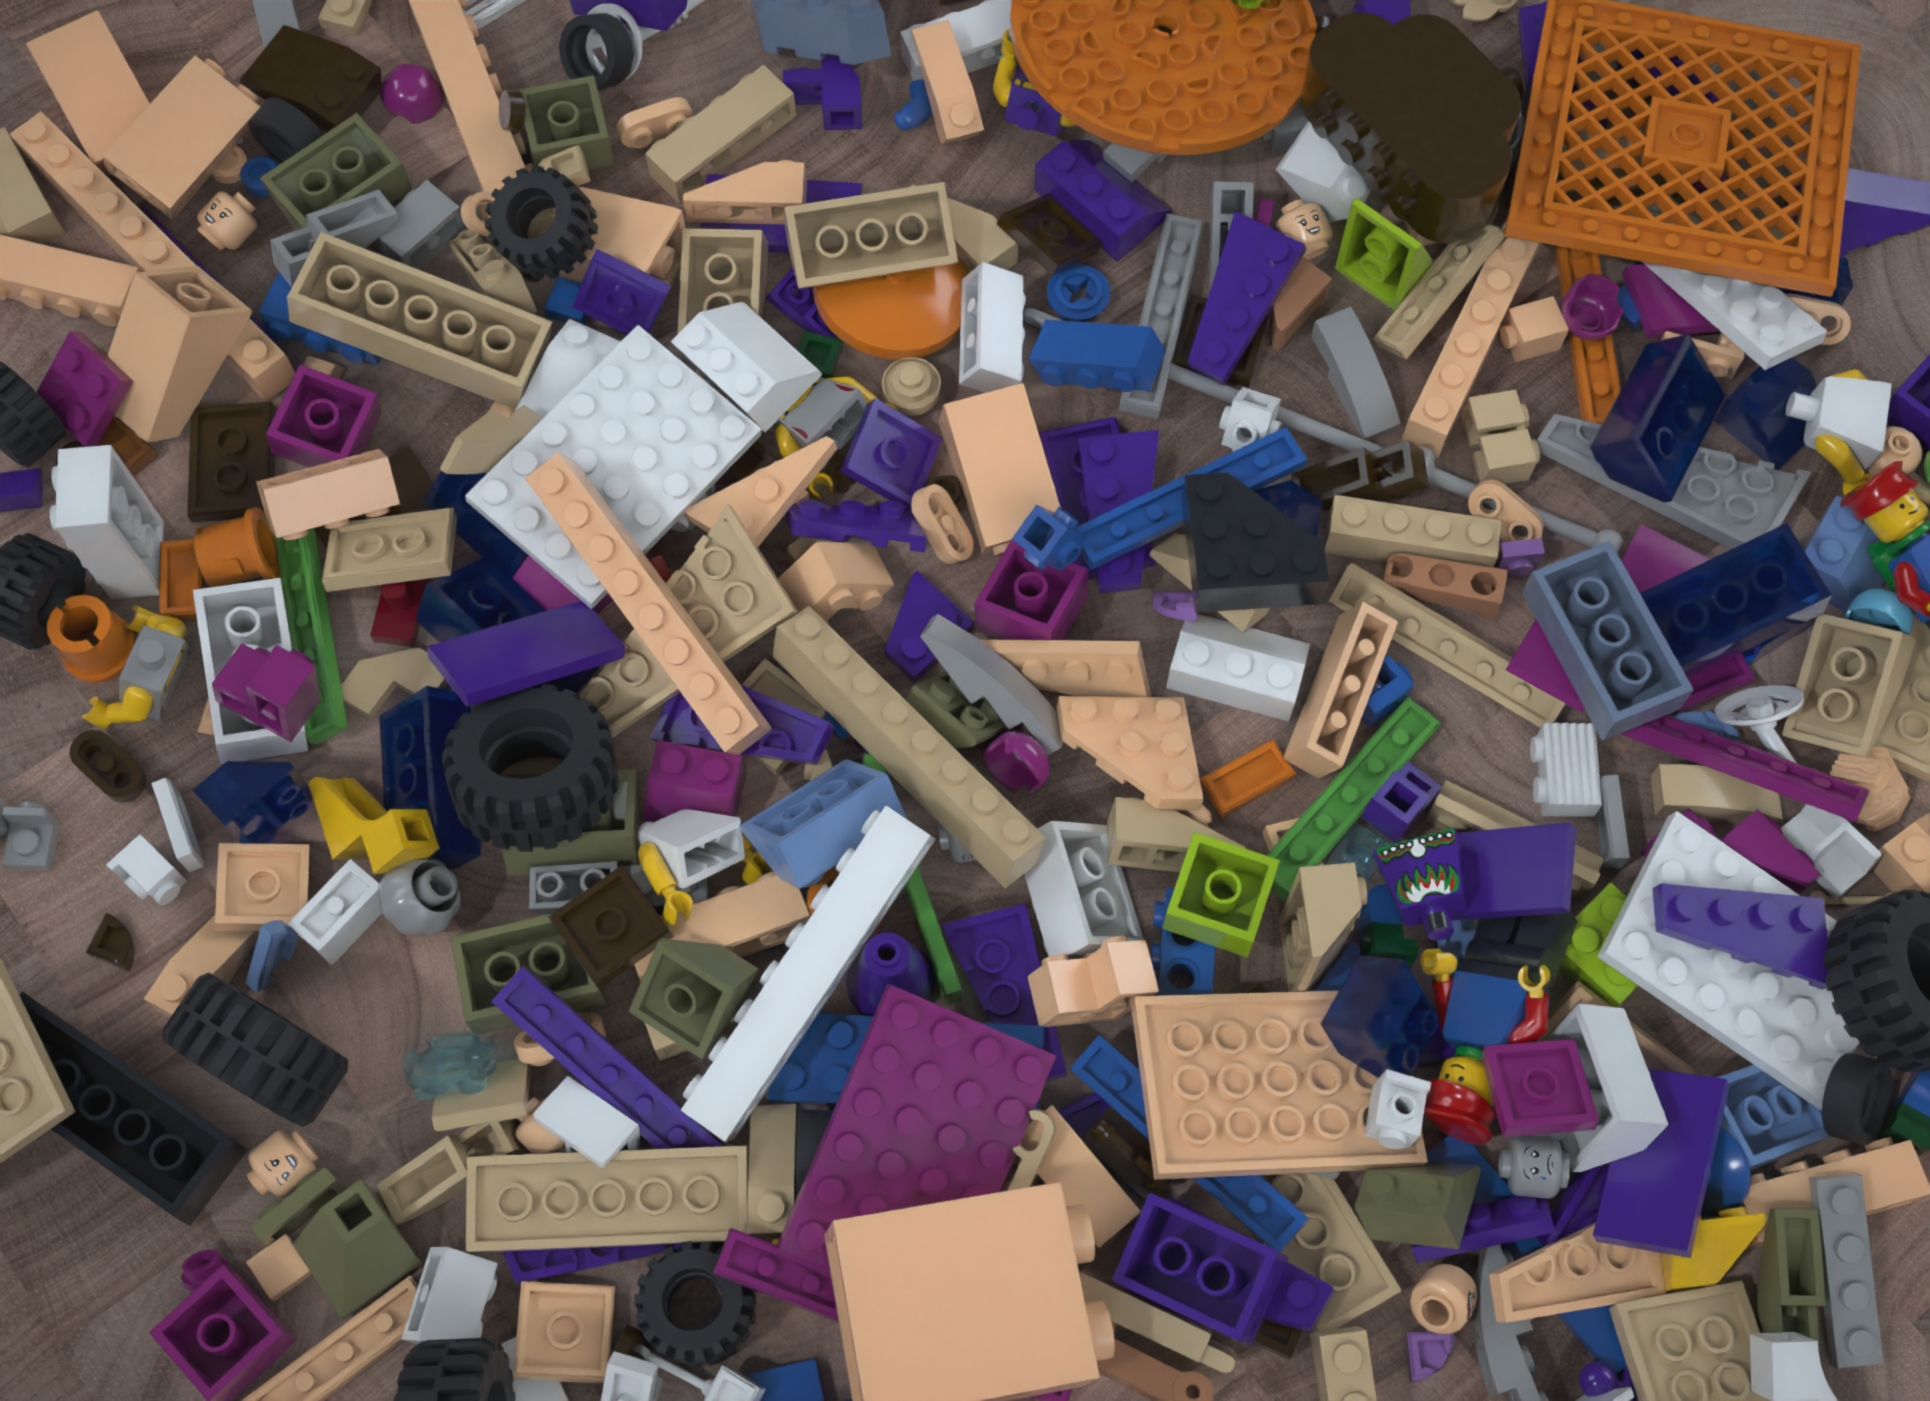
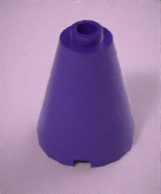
(888, 961)

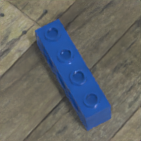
(1171, 958)

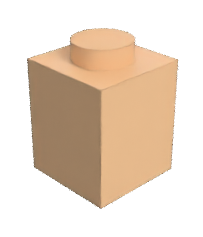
(1533, 329)

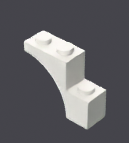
(1787, 1368)

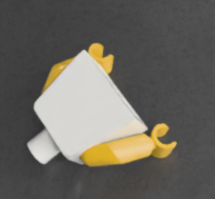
(1845, 422)
(691, 848)

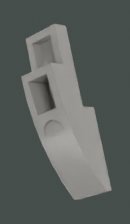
(559, 884)
(1501, 1359)

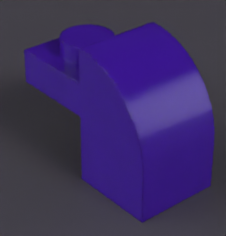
(833, 87)
(1401, 802)

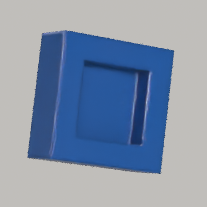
(561, 302)

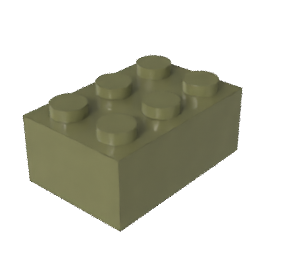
(492, 957)

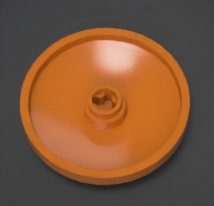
(896, 312)

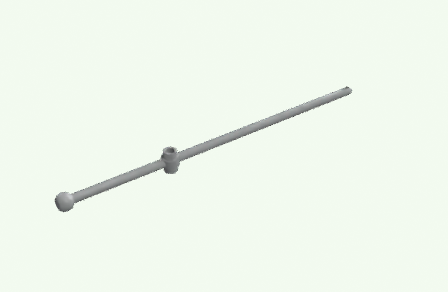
(1350, 442)

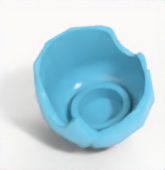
(1881, 609)

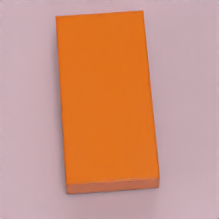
(178, 578)
(1247, 778)

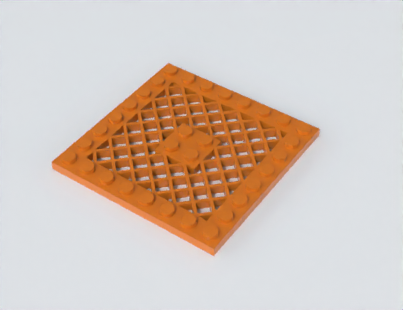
(1690, 139)

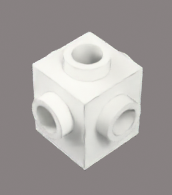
(1249, 418)

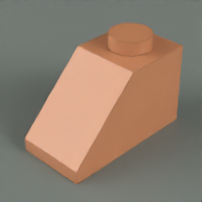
(1297, 302)

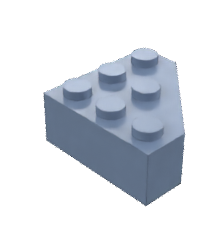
(820, 27)

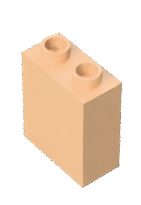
(968, 1299)

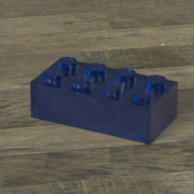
(1737, 600)

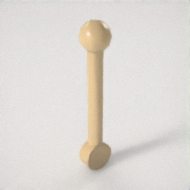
(1849, 900)

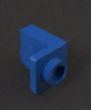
(1389, 693)

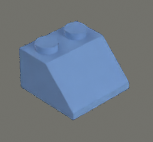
(1841, 554)

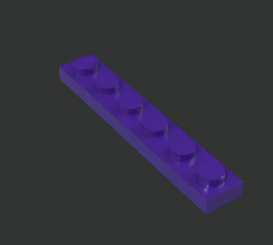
(599, 1064)

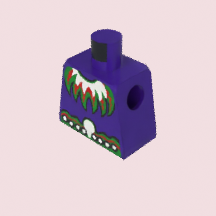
(1425, 880)

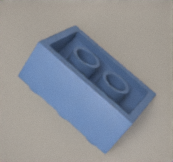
(820, 821)

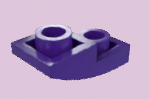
(798, 305)

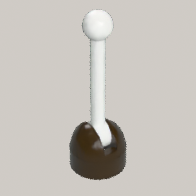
(635, 1345)

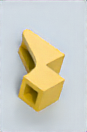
(364, 830)

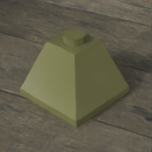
(692, 992)

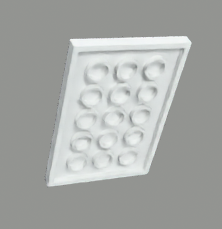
(642, 436)
(1756, 1013)

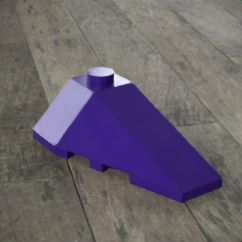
(1880, 208)

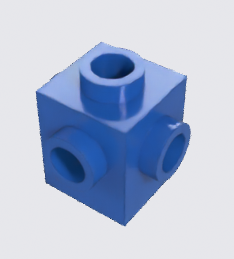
(1050, 538)

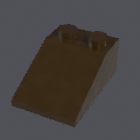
(315, 77)

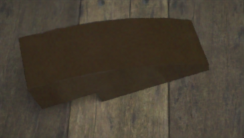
(1367, 475)

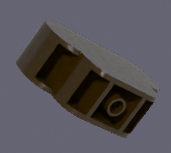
(1415, 117)

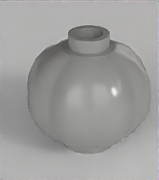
(420, 896)

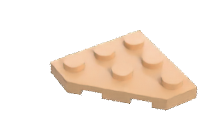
(1137, 743)

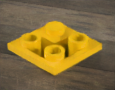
(1714, 1251)

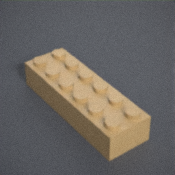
(418, 320)

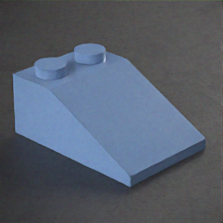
(1768, 1117)

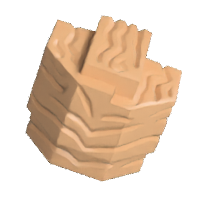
(1885, 784)

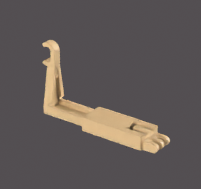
(1123, 1304)

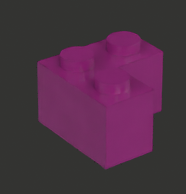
(269, 688)

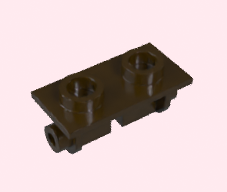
(1124, 1152)

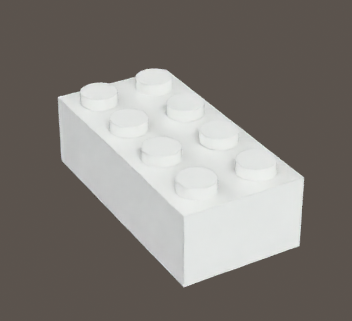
(107, 521)
(226, 618)

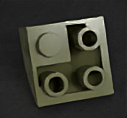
(952, 714)
(355, 1249)

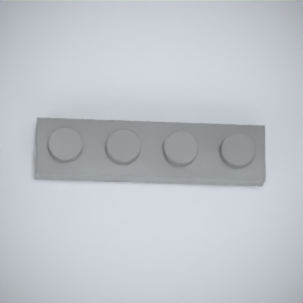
(1847, 1271)

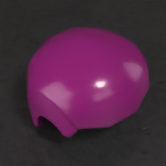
(411, 92)
(1592, 307)
(1017, 761)

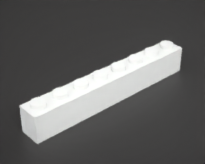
(807, 973)

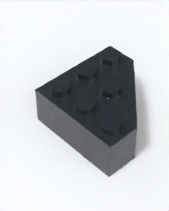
(1247, 549)

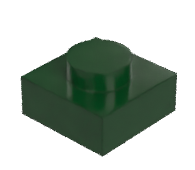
(821, 352)

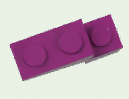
(1764, 845)

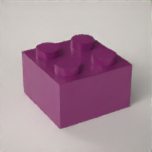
(322, 419)
(1030, 601)
(223, 1336)

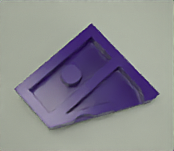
(919, 605)

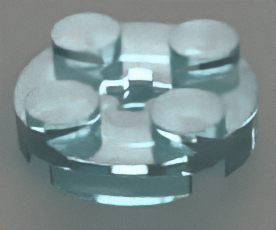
(450, 1065)

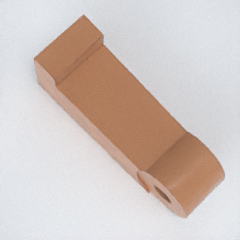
(1448, 583)
(1152, 1377)

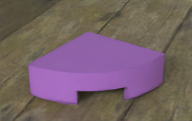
(1175, 604)
(1426, 1353)

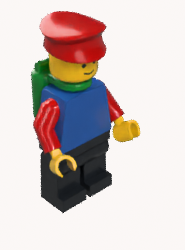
(1903, 545)
(1490, 1001)

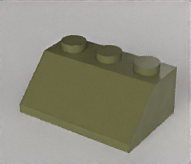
(334, 170)
(609, 840)

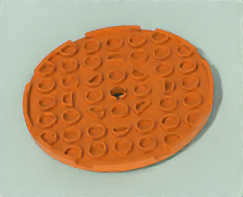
(1199, 91)

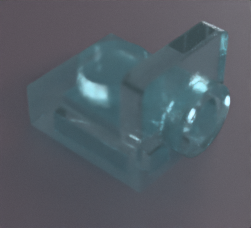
(1358, 848)

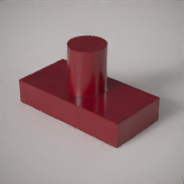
(397, 612)

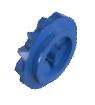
(1074, 279)

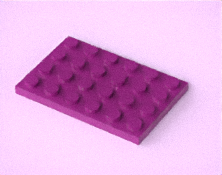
(918, 1120)

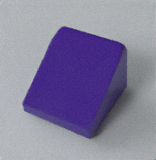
(20, 489)

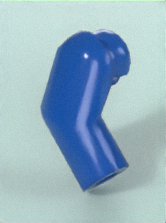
(916, 110)

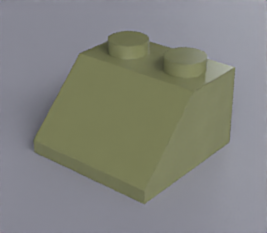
(1418, 1203)

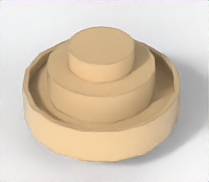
(911, 385)

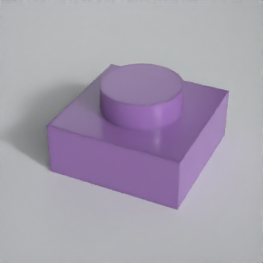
(1520, 556)

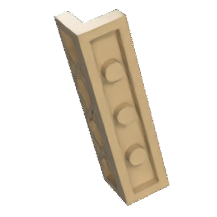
(1471, 813)

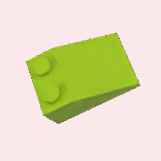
(1380, 256)

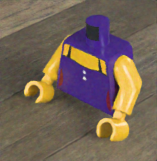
(1020, 98)

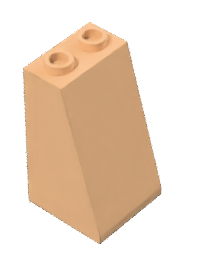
(90, 82)
(182, 136)
(635, 233)
(172, 345)
(997, 462)

